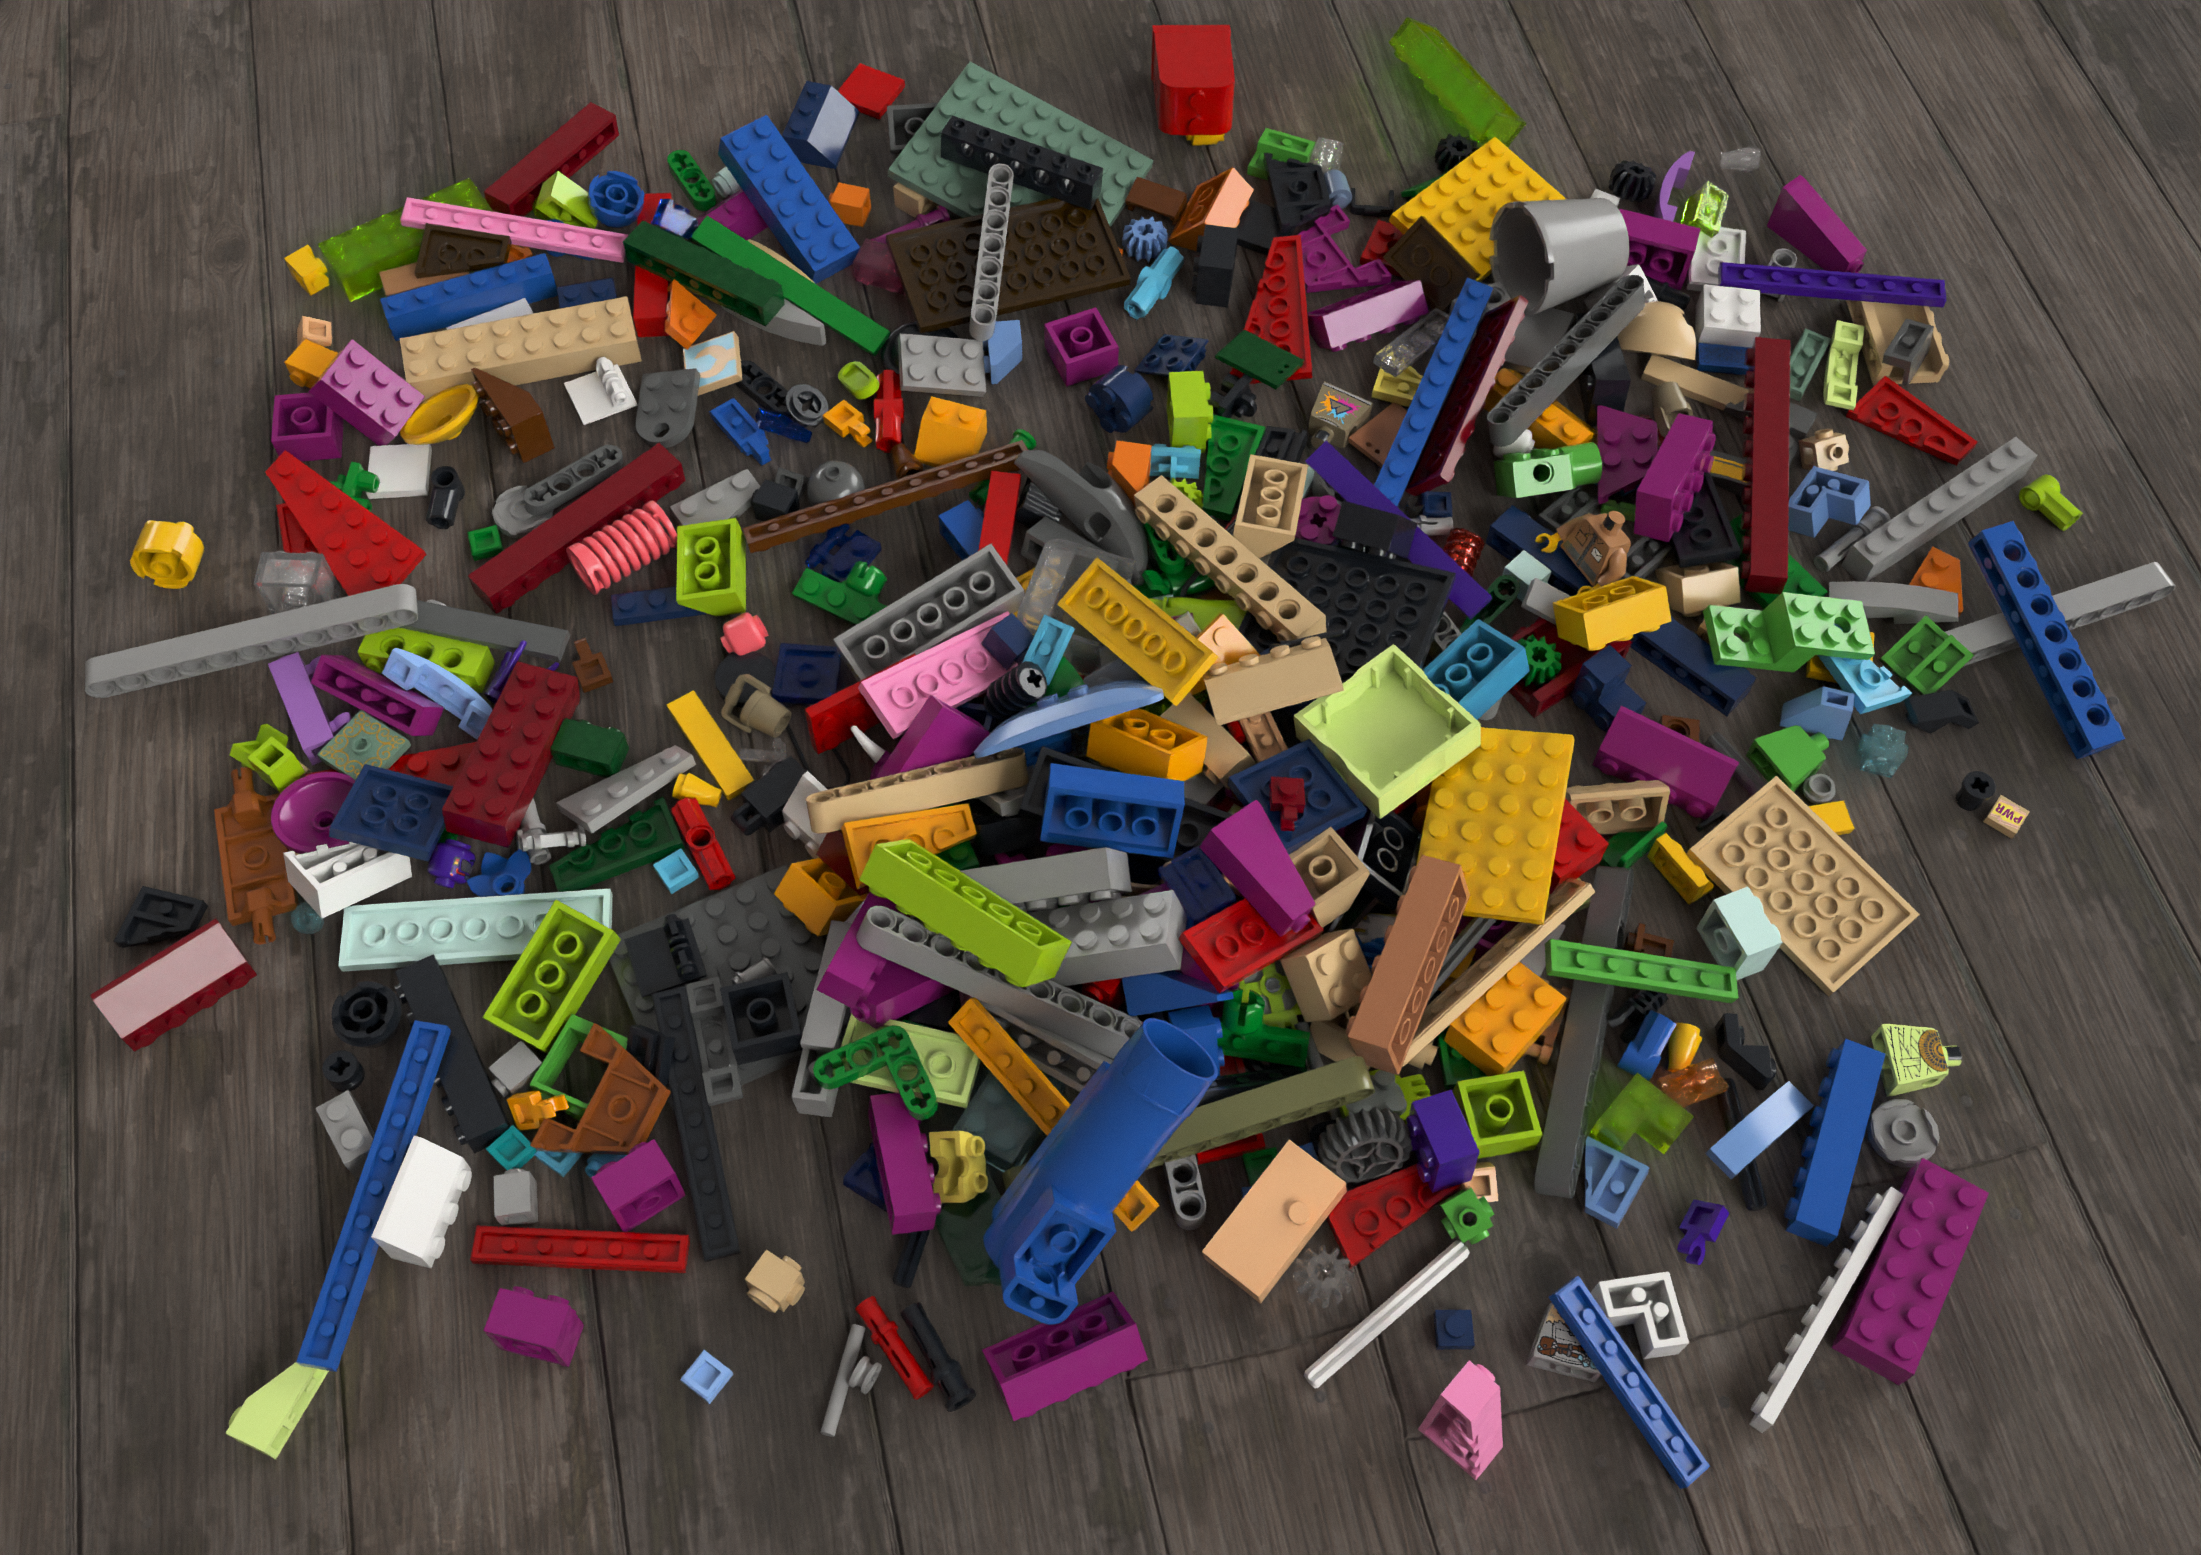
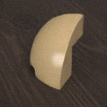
(1659, 331)

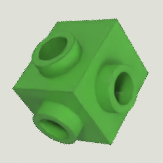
(1457, 1206)

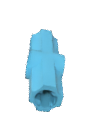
(1154, 283)

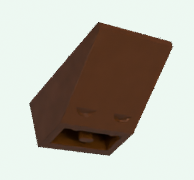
(513, 415)

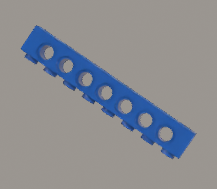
(2035, 618)

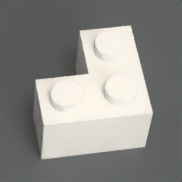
(1650, 1306)

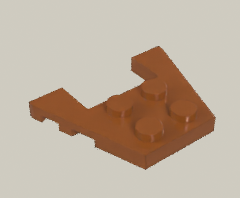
(620, 1109)

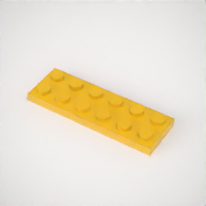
(1137, 631)

